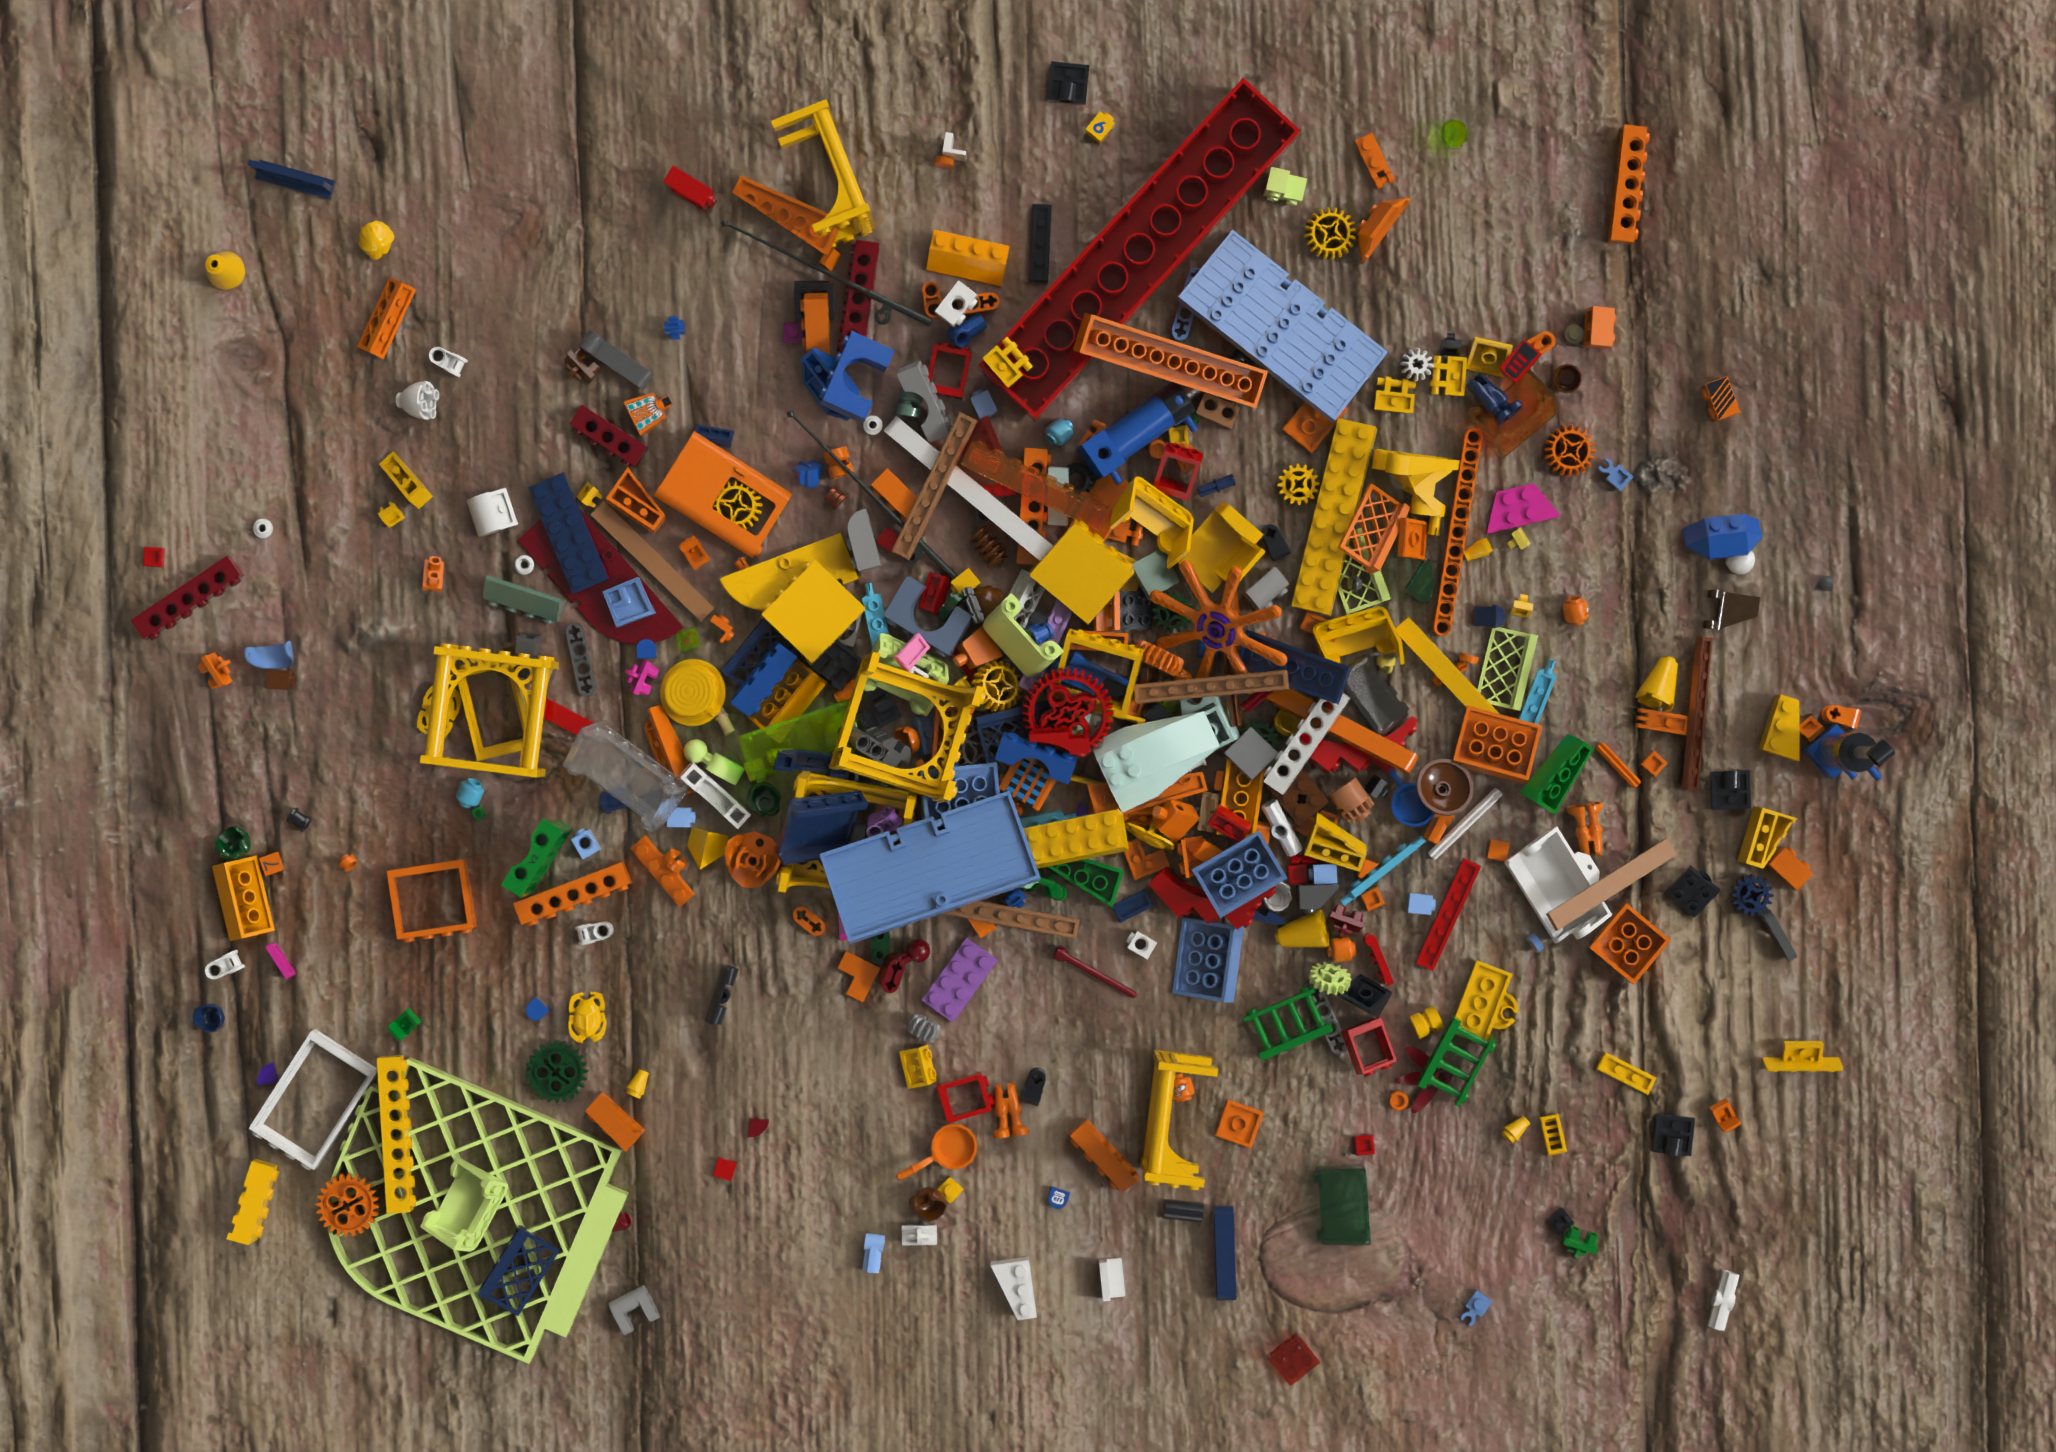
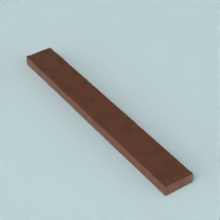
(1697, 713)

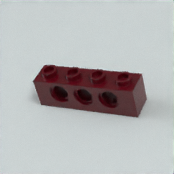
(585, 416)

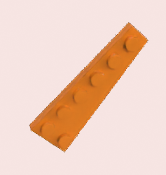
(787, 212)
(1189, 784)

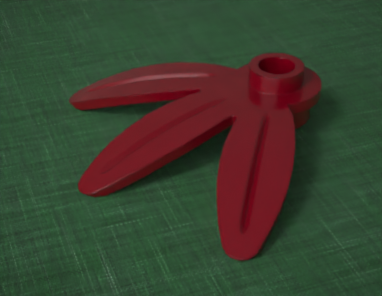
(1411, 1078)

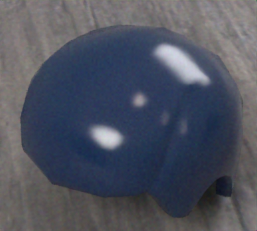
(209, 1017)

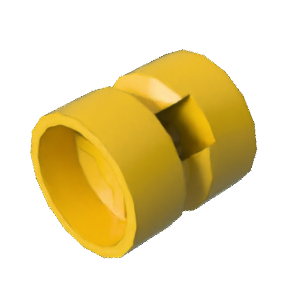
(1426, 1022)

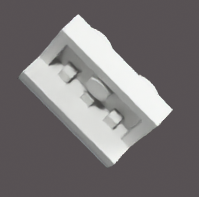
(492, 512)

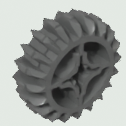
(968, 741)

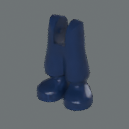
(1493, 399)

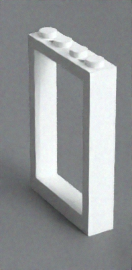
(278, 1141)

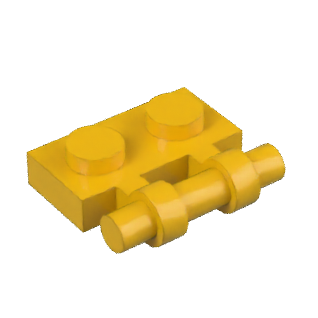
(1001, 364)
(1455, 376)
(1394, 401)

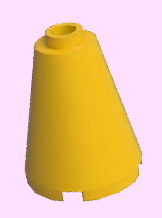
(225, 270)
(1660, 685)
(1305, 932)

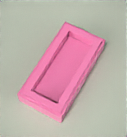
(911, 652)

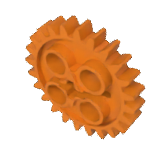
(356, 1220)

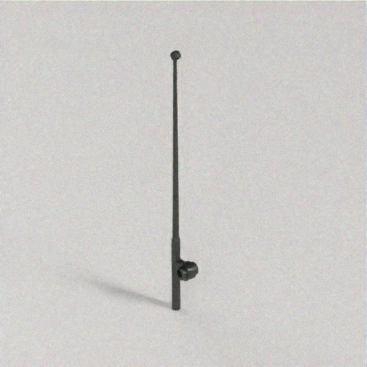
(888, 304)
(921, 546)

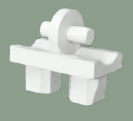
(919, 1235)

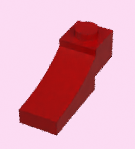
(1077, 744)

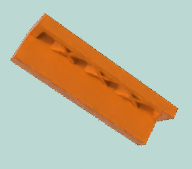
(388, 318)
(1109, 617)

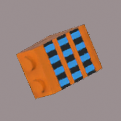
(1027, 783)

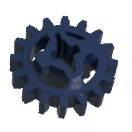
(1755, 902)

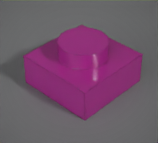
(792, 332)

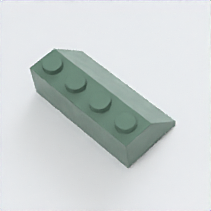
(523, 599)

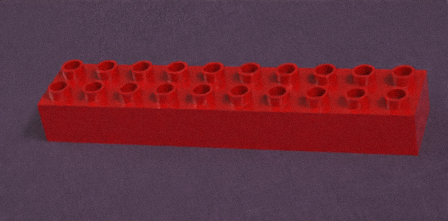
(1146, 241)

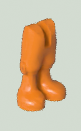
(1591, 834)
(1008, 1105)

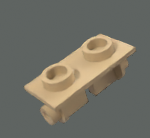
(1208, 805)

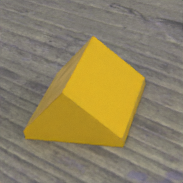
(1487, 356)

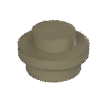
(1574, 334)

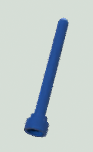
(1078, 659)

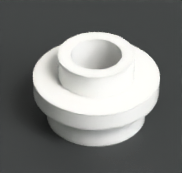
(877, 429)
(269, 528)
(518, 562)

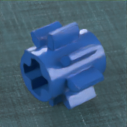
(674, 327)
(1015, 898)

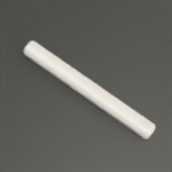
(1465, 823)

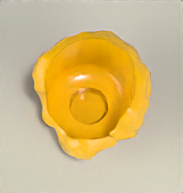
(375, 239)

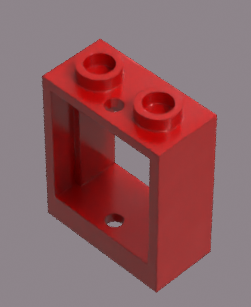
(690, 189)
(960, 351)
(1173, 487)
(1383, 1040)
(988, 1098)

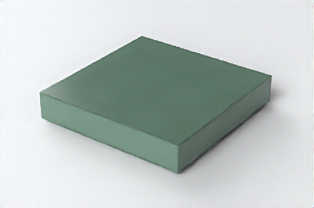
(1153, 574)

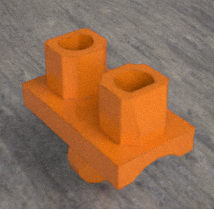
(433, 574)
(218, 669)

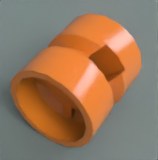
(835, 470)

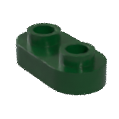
(952, 601)
(880, 945)

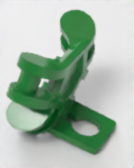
(1051, 888)

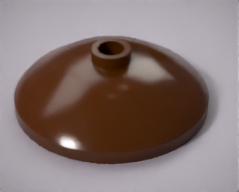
(1452, 779)

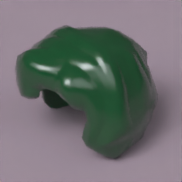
(764, 799)
(233, 843)

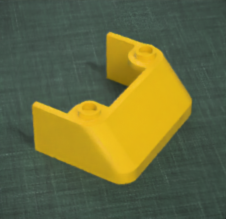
(1157, 514)
(1358, 632)

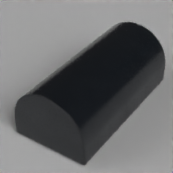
(1183, 1210)

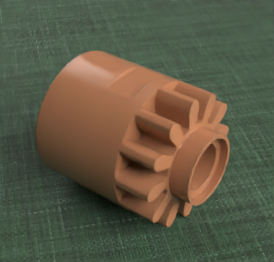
(1352, 800)

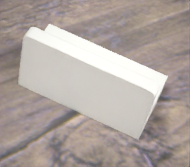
(949, 151)
(1111, 1278)

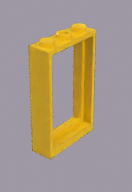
(499, 749)

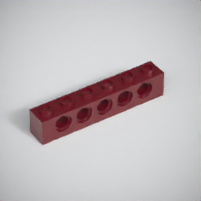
(858, 250)
(144, 621)

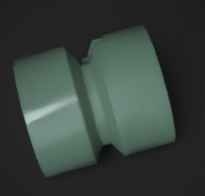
(909, 404)

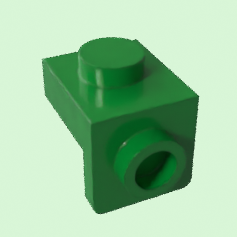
(404, 1025)

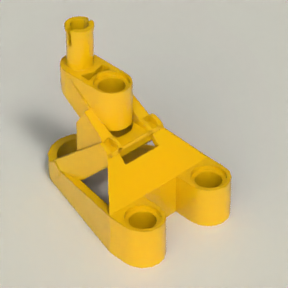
(1424, 473)

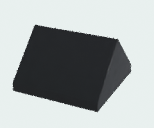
(1367, 995)

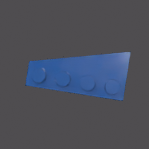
(763, 678)

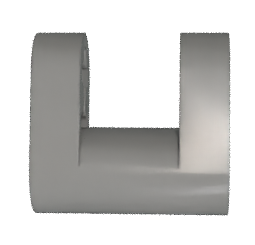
(630, 1301)

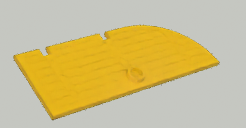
(761, 582)

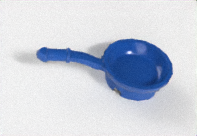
(1407, 805)

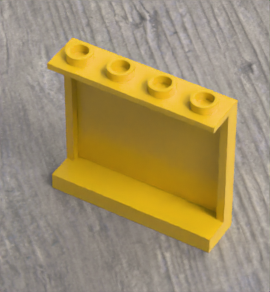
(1082, 571)
(812, 611)

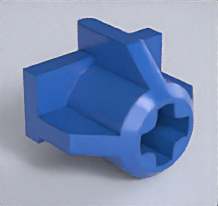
(809, 473)

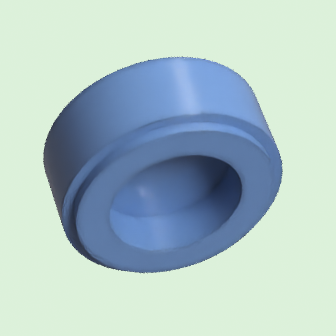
(1535, 943)

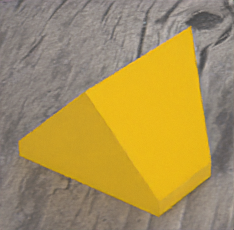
(706, 846)

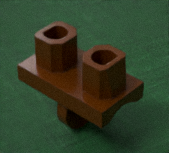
(577, 368)

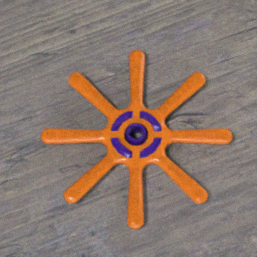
(1217, 623)

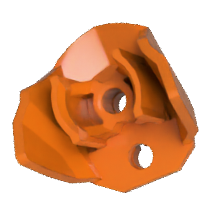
(740, 851)

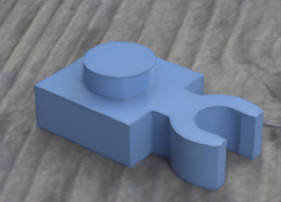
(1616, 476)
(1477, 1306)

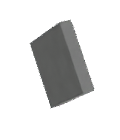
(1250, 754)

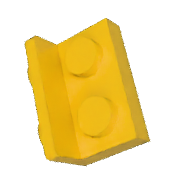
(918, 1066)

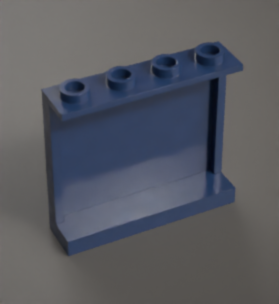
(818, 825)

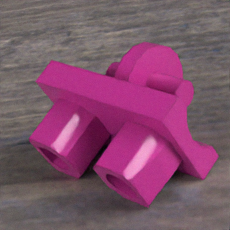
(638, 685)

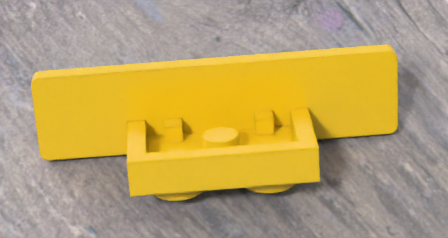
(1802, 1057)

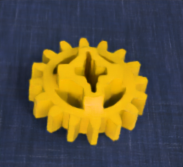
(1291, 478)

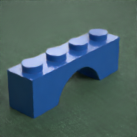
(1014, 748)

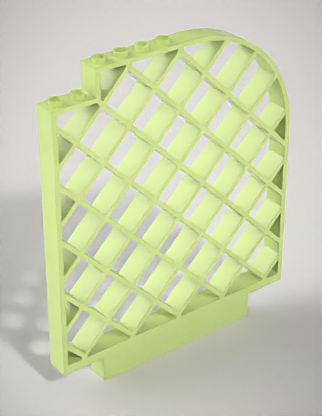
(580, 1258)

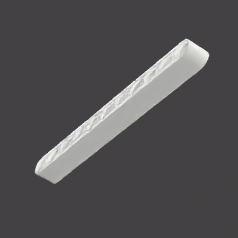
(971, 490)

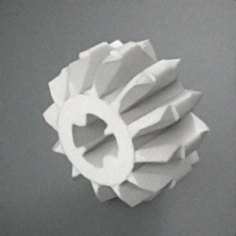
(1418, 358)

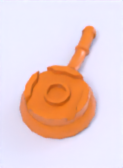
(952, 1148)

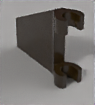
(1732, 609)

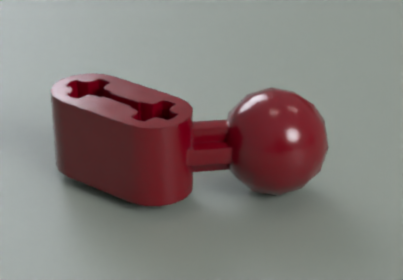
(916, 951)

